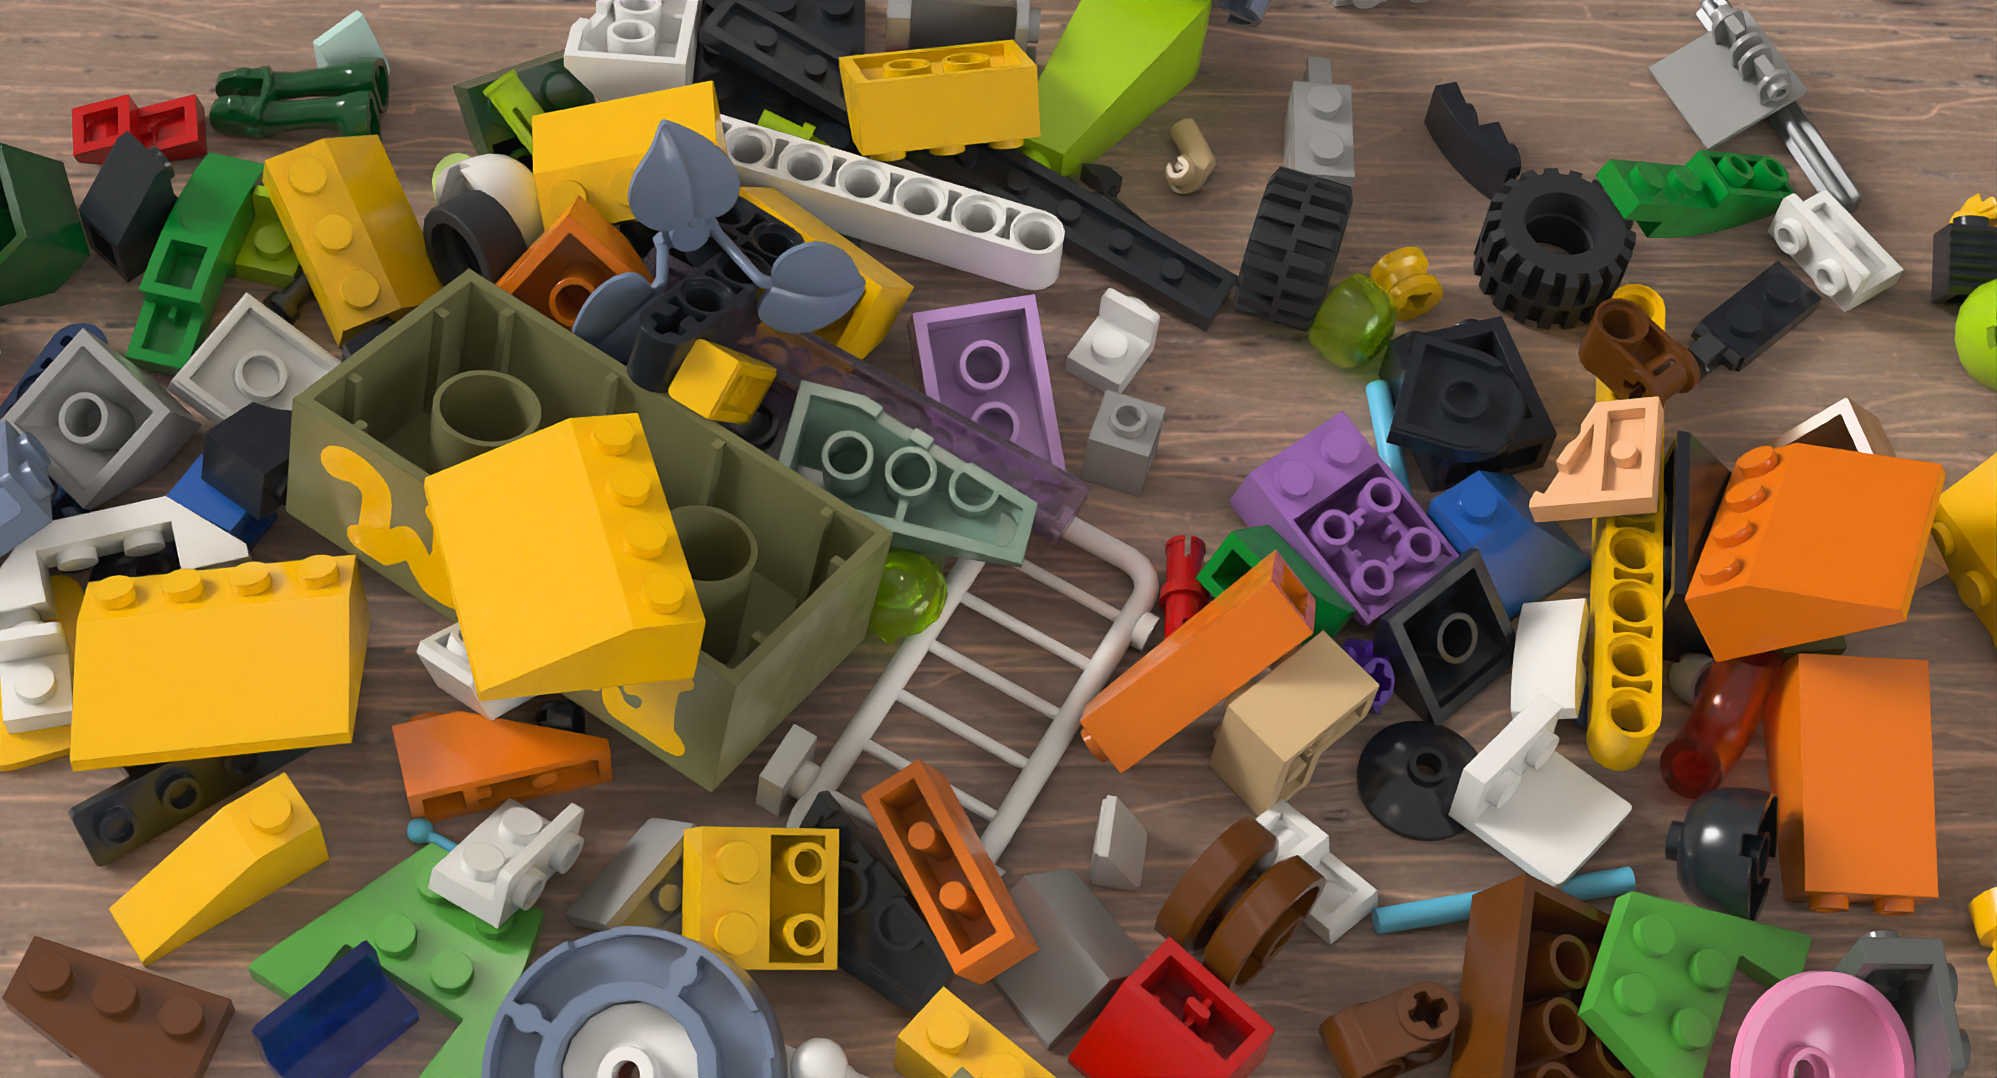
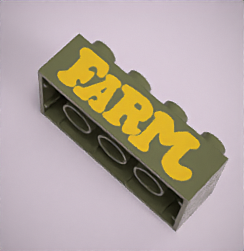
(771, 555)

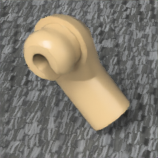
(1195, 161)

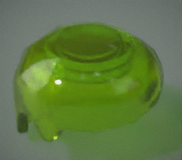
(1354, 323)
(908, 596)

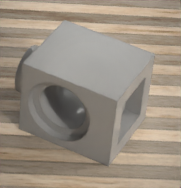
(1123, 443)

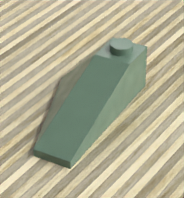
(904, 479)

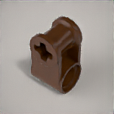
(1634, 354)
(1381, 1038)

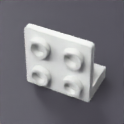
(1536, 801)

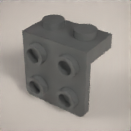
(1921, 990)

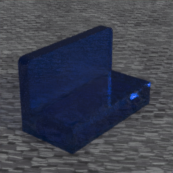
(335, 1020)

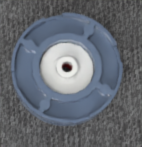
(631, 1003)

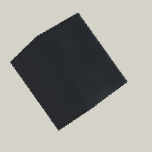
(1447, 639)

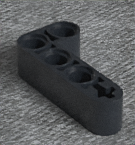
(712, 301)

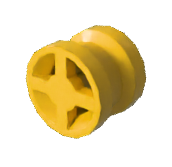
(1408, 282)

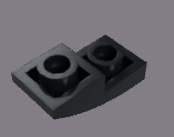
(1474, 150)

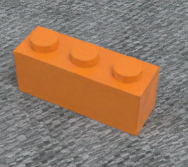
(949, 872)

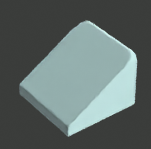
(347, 42)

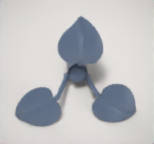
(680, 193)

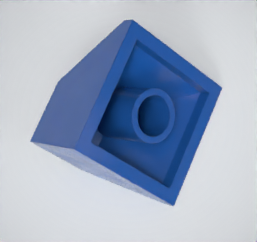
(1522, 556)

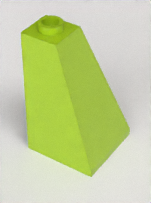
(1112, 74)

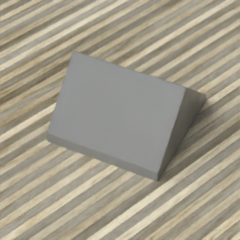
(1078, 959)

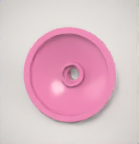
(1826, 1027)

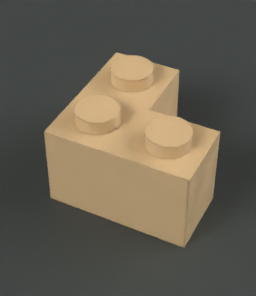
(1287, 720)

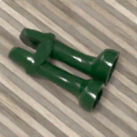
(254, 106)

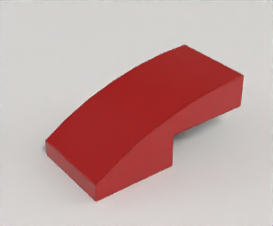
(171, 126)

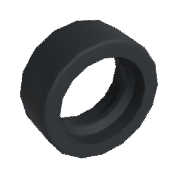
(473, 235)

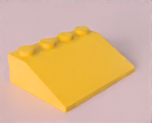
(566, 562)
(218, 662)

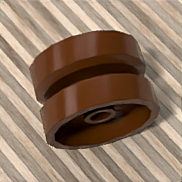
(1240, 903)

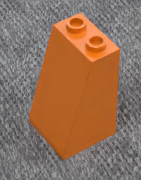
(1853, 782)

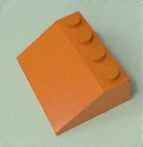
(1812, 547)

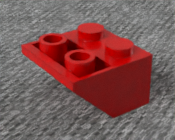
(1173, 1024)

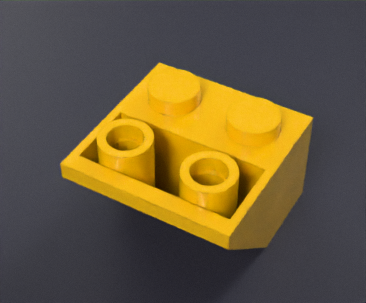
(763, 895)

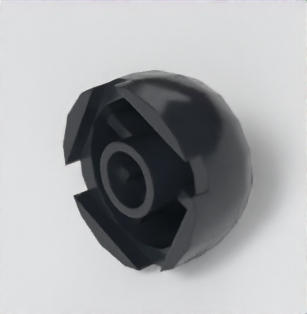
(1726, 849)

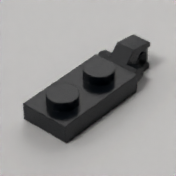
(1752, 320)

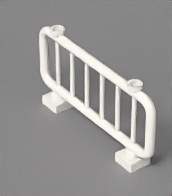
(797, 776)

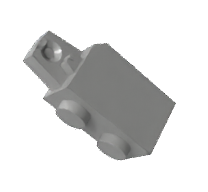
(1320, 125)

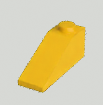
(222, 869)

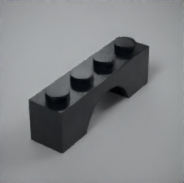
(250, 449)

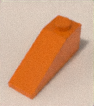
(473, 764)

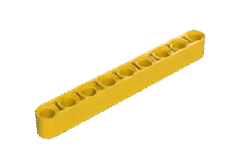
(1626, 612)

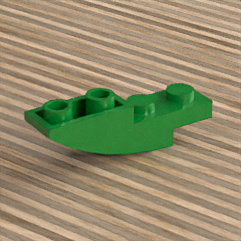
(1698, 198)
(193, 261)

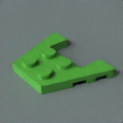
(422, 947)
(1668, 979)

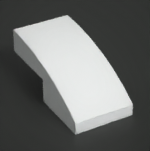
(1550, 655)
(1345, 896)

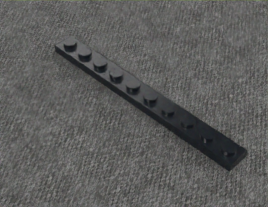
(1092, 226)

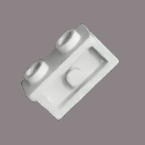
(1833, 249)

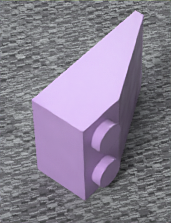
(990, 368)

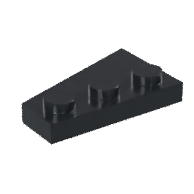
(880, 923)

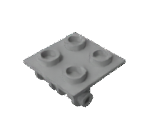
(1727, 78)

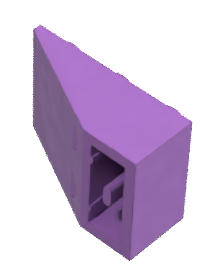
(1346, 517)

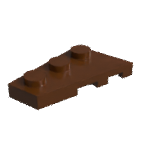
(116, 1015)

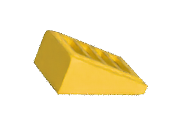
(721, 383)

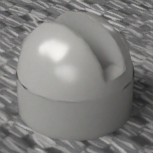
(1689, 676)

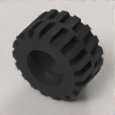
(1293, 248)
(1544, 283)

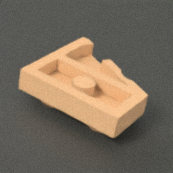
(1609, 465)

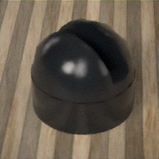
(562, 715)

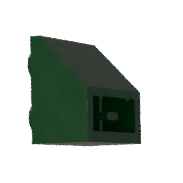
(547, 82)

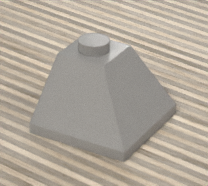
(101, 421)

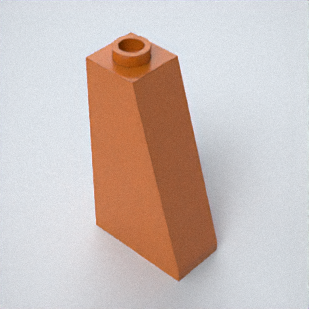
(1200, 663)

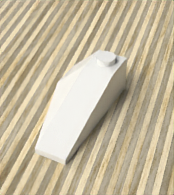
(634, 47)

